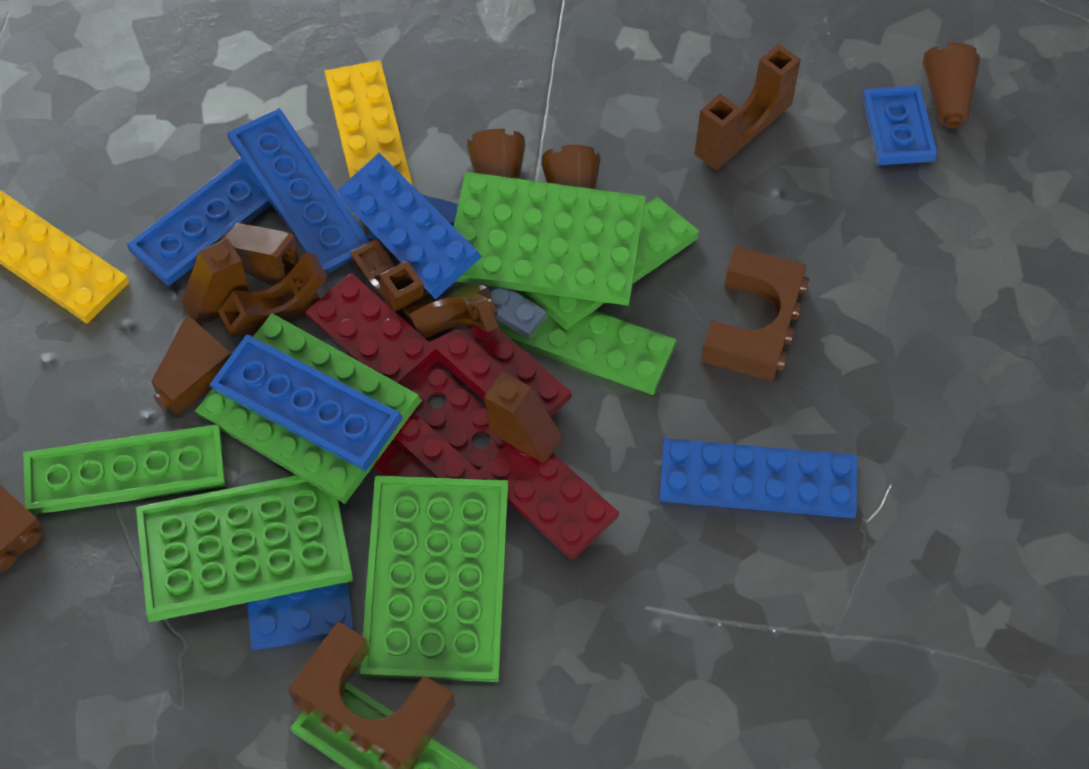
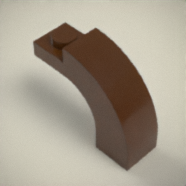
(391, 283)
(288, 299)
(452, 308)

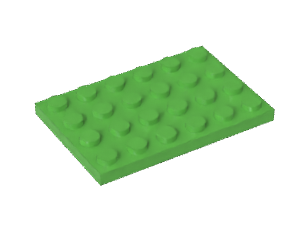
(550, 237)
(288, 449)
(239, 546)
(435, 579)

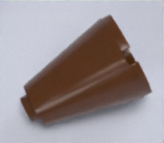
(951, 81)
(497, 153)
(572, 166)

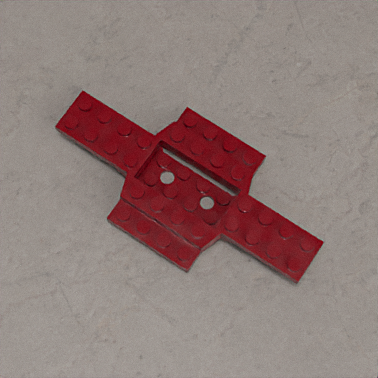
(440, 439)

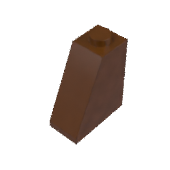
(264, 252)
(212, 281)
(188, 367)
(521, 418)

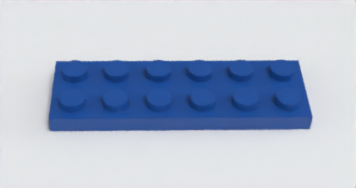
(298, 189)
(199, 221)
(408, 225)
(306, 402)
(759, 478)

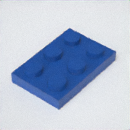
(899, 125)
(299, 616)

